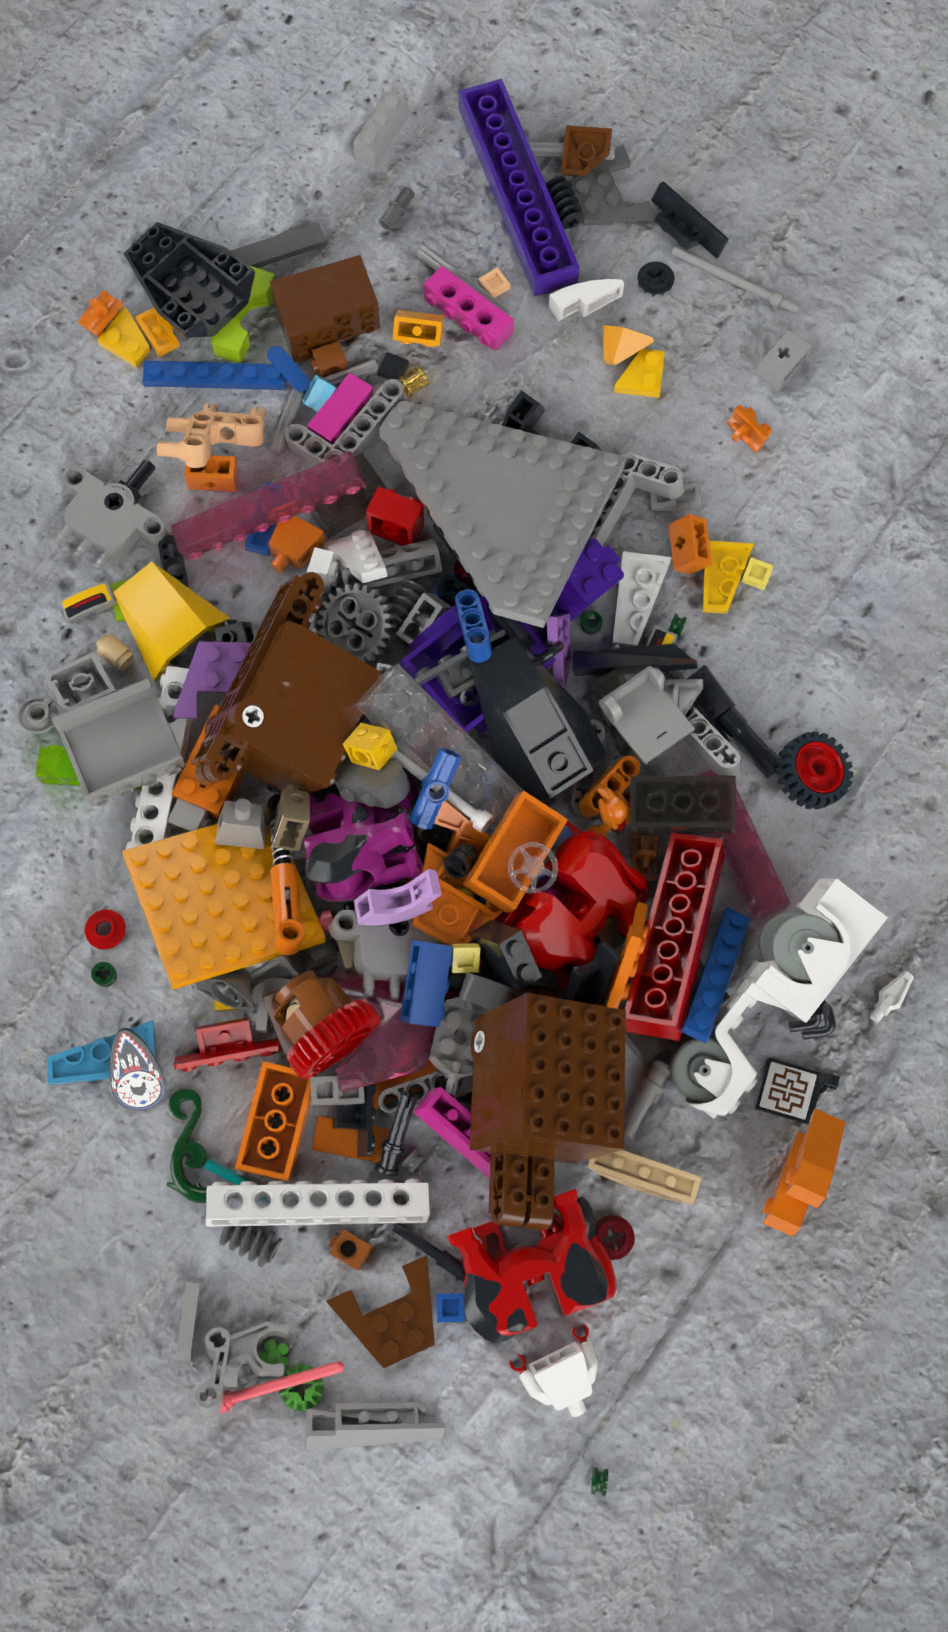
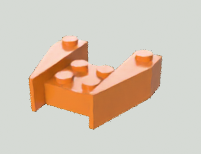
(805, 1173)

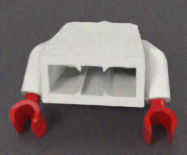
(562, 1376)

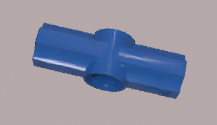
(441, 774)

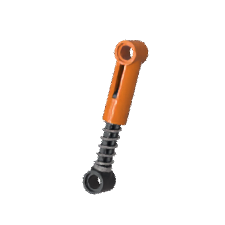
(284, 892)

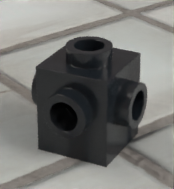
(234, 632)

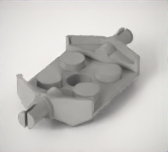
(446, 1054)

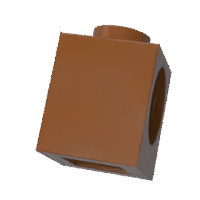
(328, 360)
(362, 1249)

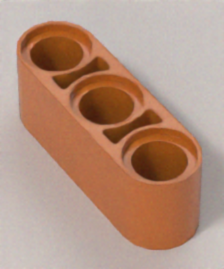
(615, 777)

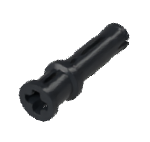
(394, 1146)

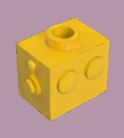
(370, 746)

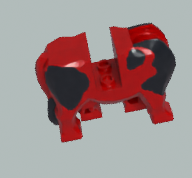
(566, 1252)

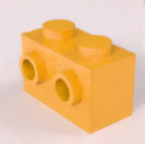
(418, 328)

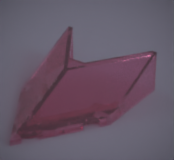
(392, 1047)

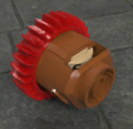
(321, 1022)

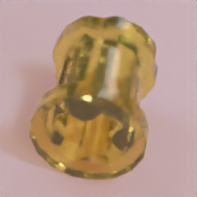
(414, 381)

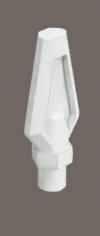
(892, 996)

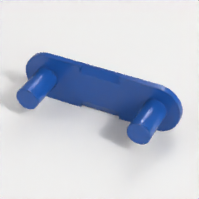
(288, 369)

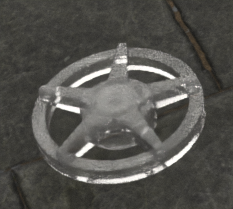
(533, 867)

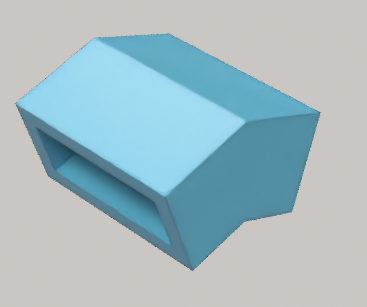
(318, 393)

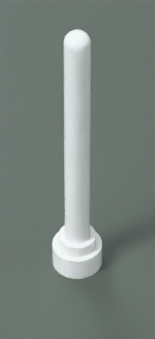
(480, 819)

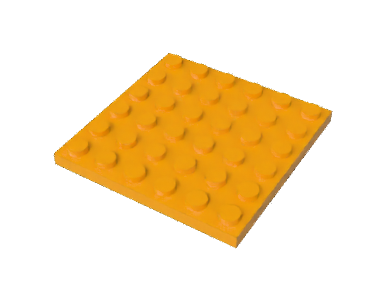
(211, 904)

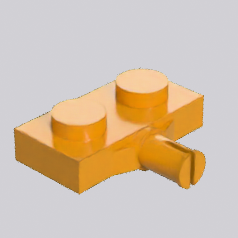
(157, 332)

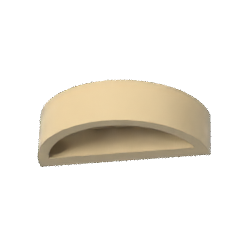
(647, 1176)

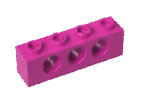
(445, 284)

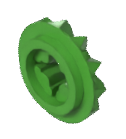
(312, 1395)

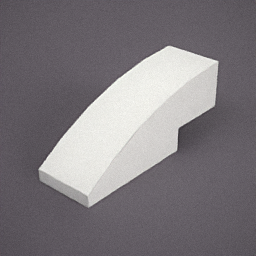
(585, 297)

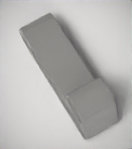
(712, 746)

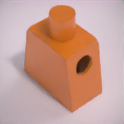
(294, 543)

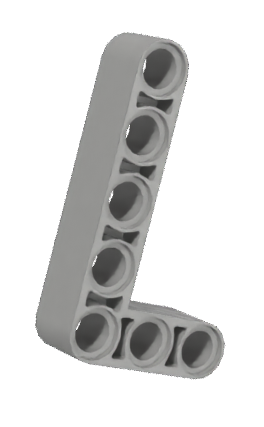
(352, 434)
(637, 478)

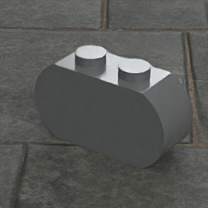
(372, 786)

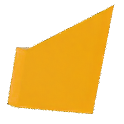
(622, 343)

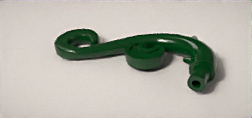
(191, 1192)

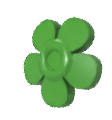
(274, 1355)

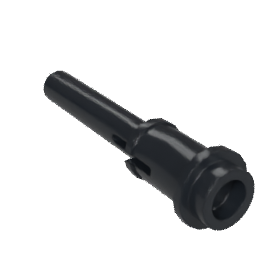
(444, 1259)

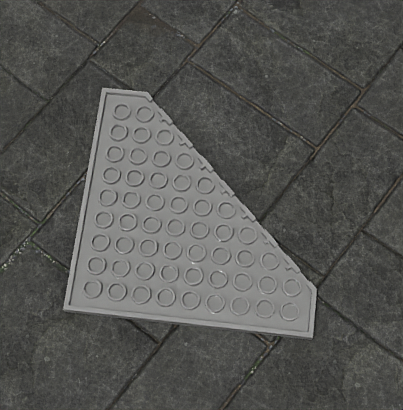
(505, 501)

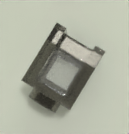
(320, 955)

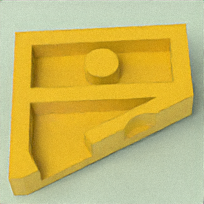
(125, 339)
(643, 374)

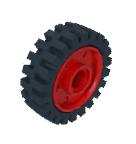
(797, 773)

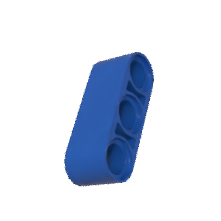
(473, 626)

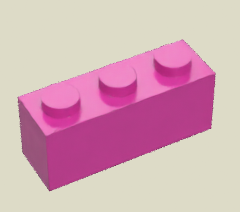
(341, 408)

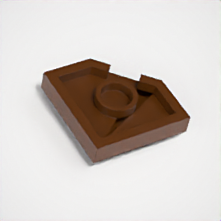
(584, 149)

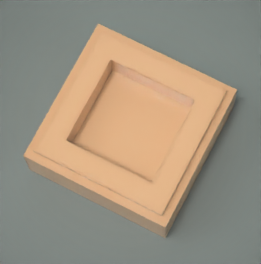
(494, 283)

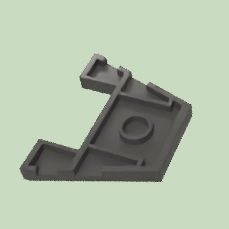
(602, 199)

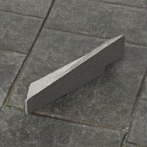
(370, 1425)

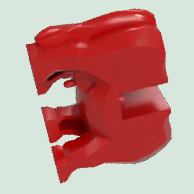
(597, 886)

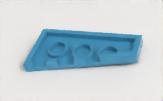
(91, 1060)

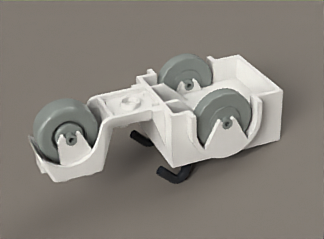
(800, 968)

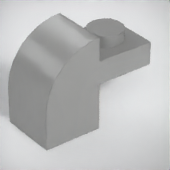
(261, 1016)

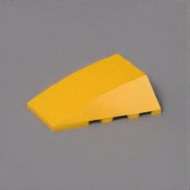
(164, 616)

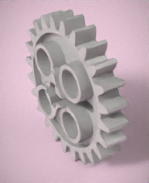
(367, 604)

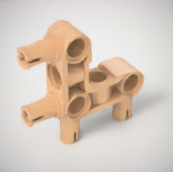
(207, 429)

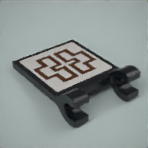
(792, 1090)

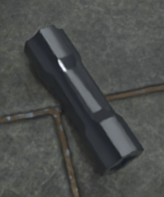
(737, 727)

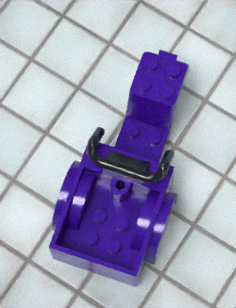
(590, 578)

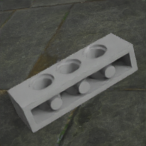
(402, 564)

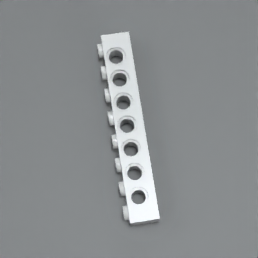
(164, 802)
(305, 1213)

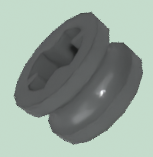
(413, 1161)

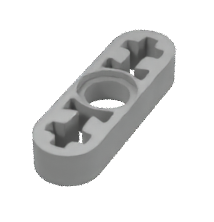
(190, 1319)

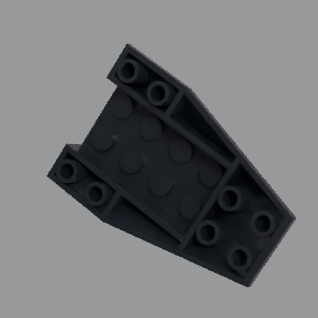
(190, 279)
(533, 722)

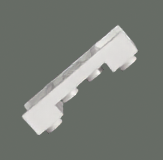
(324, 564)

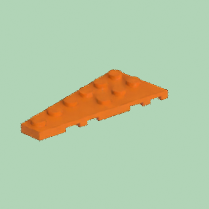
(628, 965)

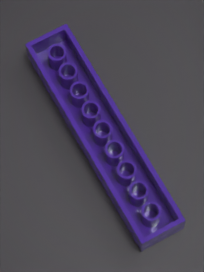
(518, 187)

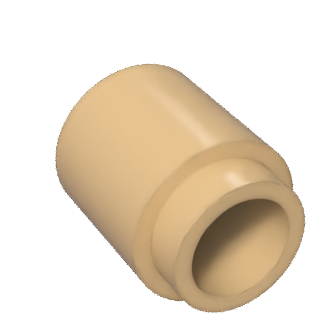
(114, 652)

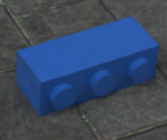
(426, 983)

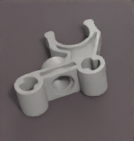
(227, 1359)

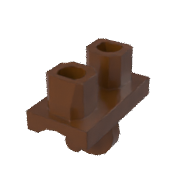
(645, 856)

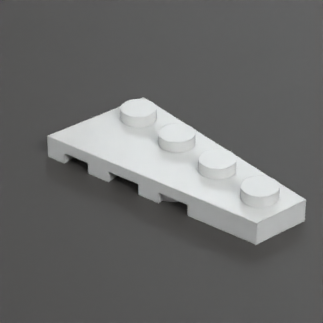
(359, 554)
(637, 595)

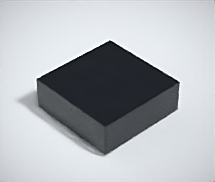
(393, 367)

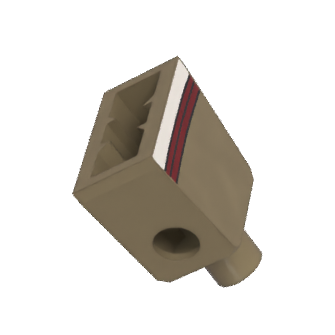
(294, 807)

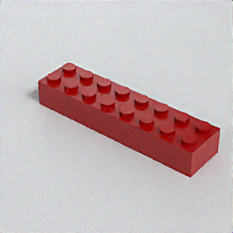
(675, 936)

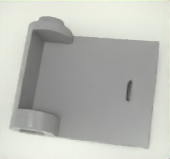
(645, 712)

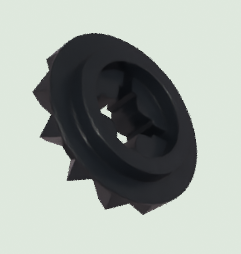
(654, 270)

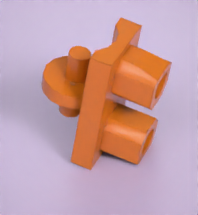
(100, 313)
(748, 429)

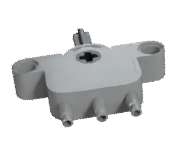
(109, 514)
(378, 948)

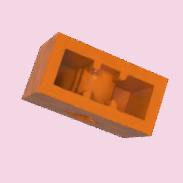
(217, 475)
(690, 544)

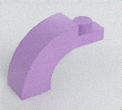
(399, 903)

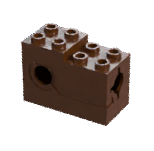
(325, 306)

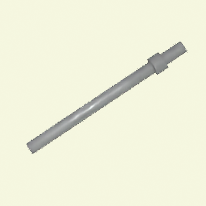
(776, 299)

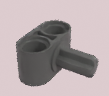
(485, 991)

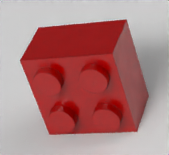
(395, 517)

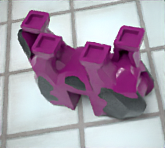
(352, 845)

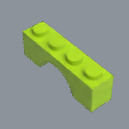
(232, 340)

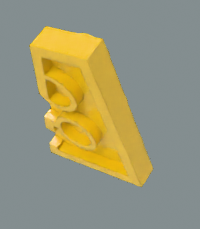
(724, 574)

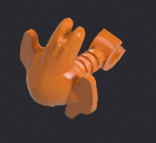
(613, 811)

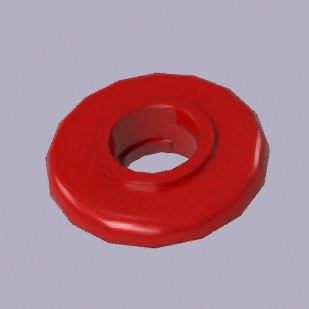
(113, 938)

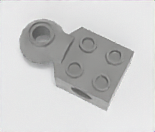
(66, 689)

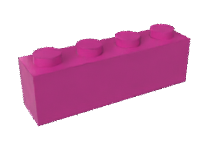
(453, 1124)

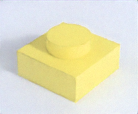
(757, 573)
(465, 958)

